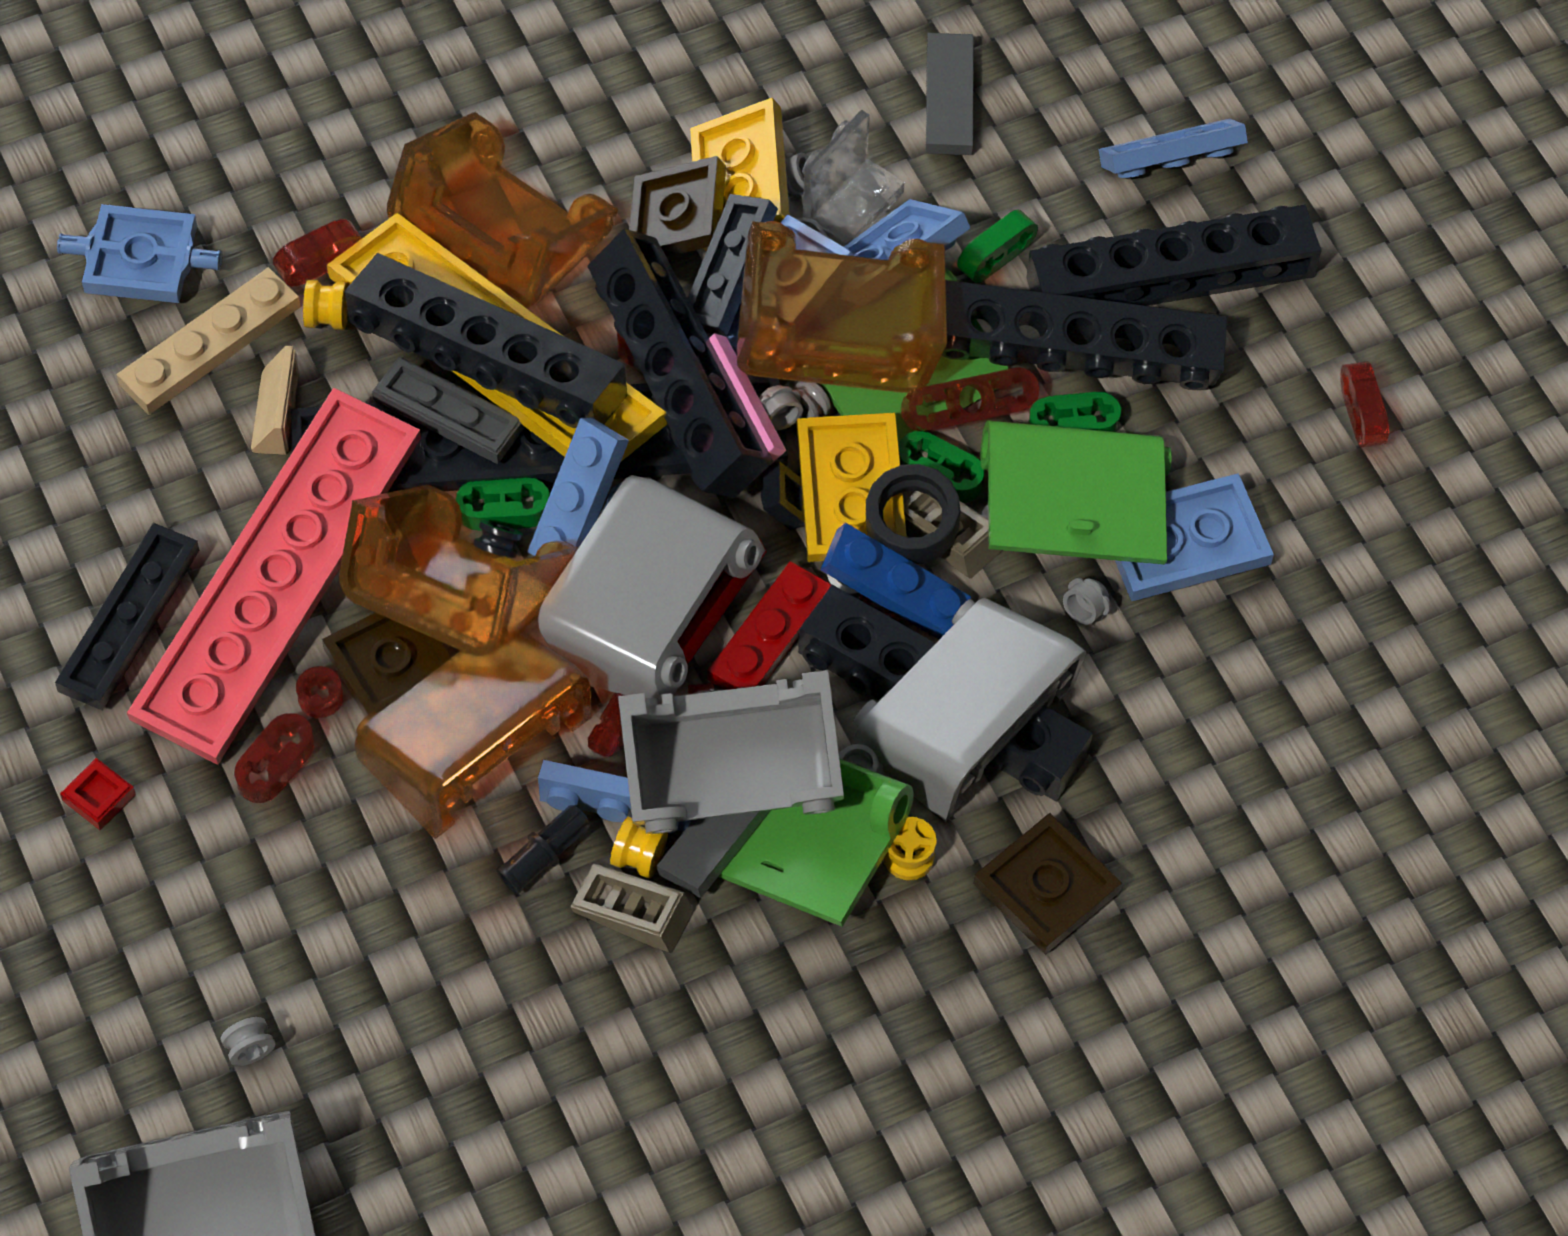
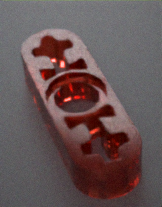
(959, 416)

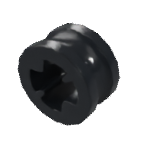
(498, 539)

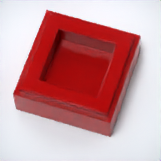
(98, 794)

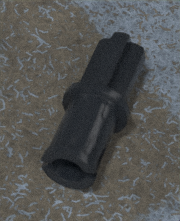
(543, 848)

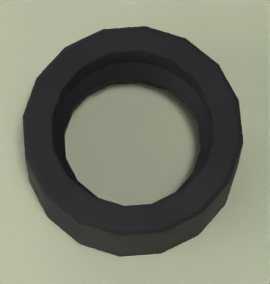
(908, 479)

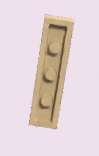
(208, 341)

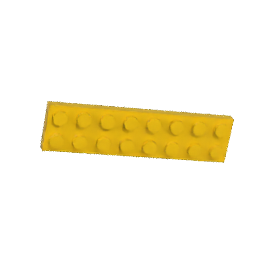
(402, 241)

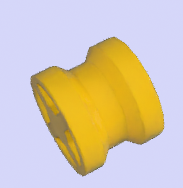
(325, 305)
(913, 836)
(637, 848)

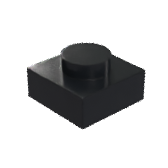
(783, 495)

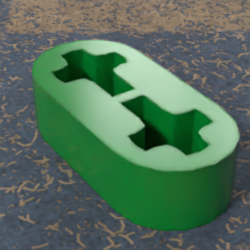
(997, 246)
(1076, 410)
(946, 459)
(503, 502)

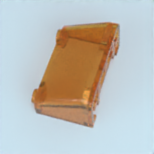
(488, 217)
(841, 314)
(414, 569)
(467, 723)

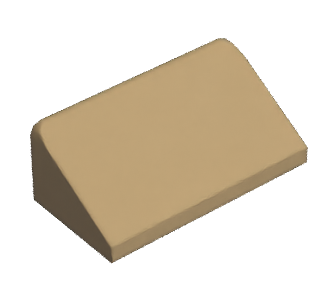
(275, 403)

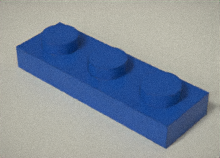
(893, 581)

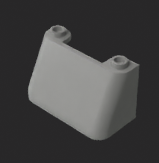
(641, 585)
(967, 701)
(731, 752)
(198, 1183)

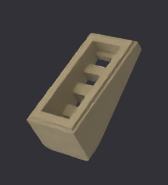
(970, 549)
(662, 921)

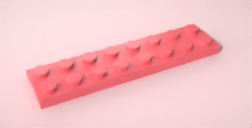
(271, 578)

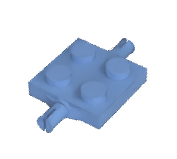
(139, 253)

